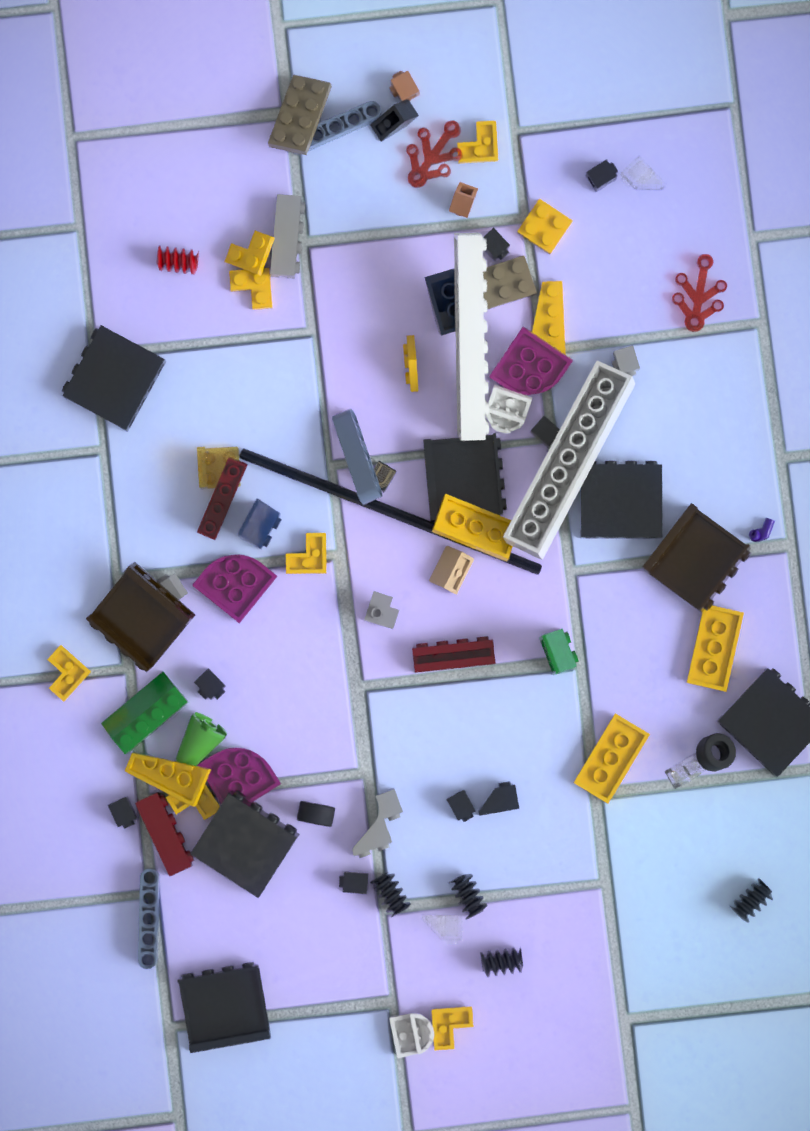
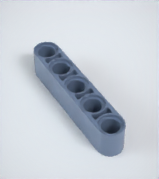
(346, 127)
(357, 456)
(145, 928)

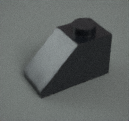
(394, 119)
(501, 799)

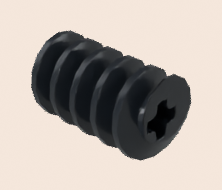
(390, 893)
(468, 895)
(752, 901)
(502, 962)

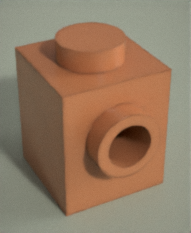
(403, 86)
(463, 199)

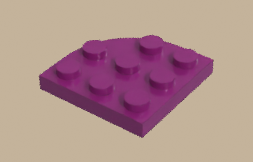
(530, 365)
(235, 584)
(240, 771)

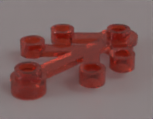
(432, 156)
(698, 297)

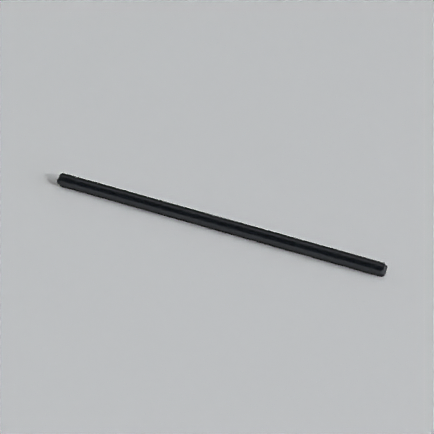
(375, 505)

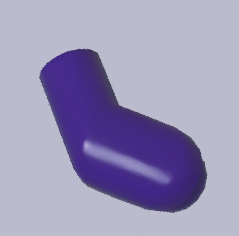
(762, 533)

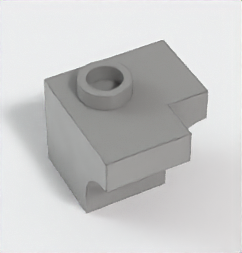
(380, 612)

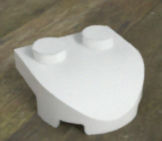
(507, 409)
(411, 1034)

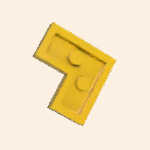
(485, 147)
(254, 257)
(259, 285)
(411, 362)
(312, 561)
(72, 673)
(206, 804)
(446, 1020)

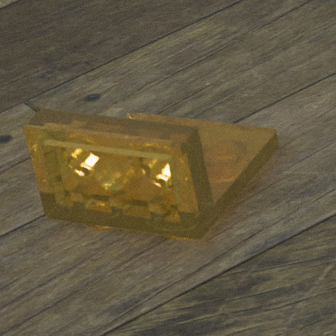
(211, 464)

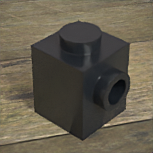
(210, 685)

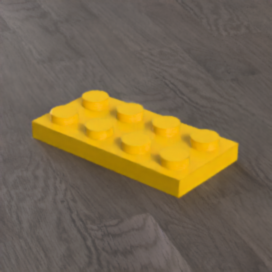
(473, 527)
(715, 648)
(611, 758)

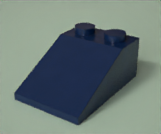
(442, 299)
(259, 524)

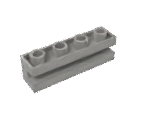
(286, 235)

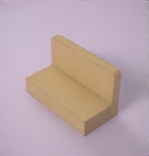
(451, 569)

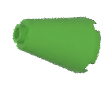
(199, 739)

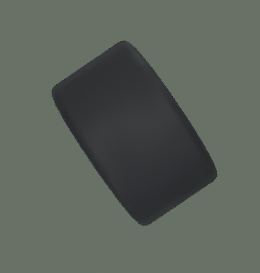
(725, 746)
(316, 813)

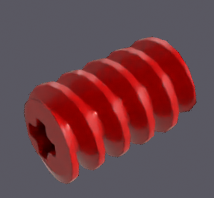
(177, 260)

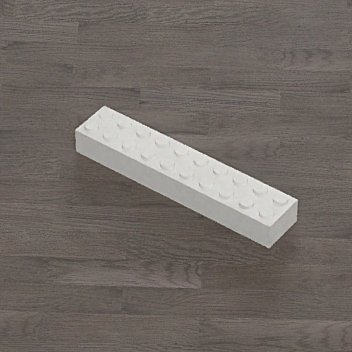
(470, 336)
(569, 460)

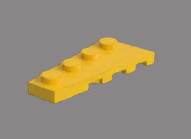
(550, 315)
(169, 776)

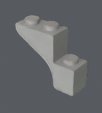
(378, 833)

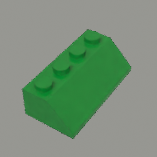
(144, 713)

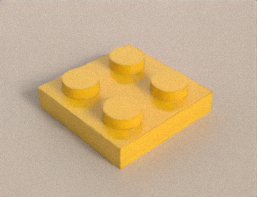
(544, 226)

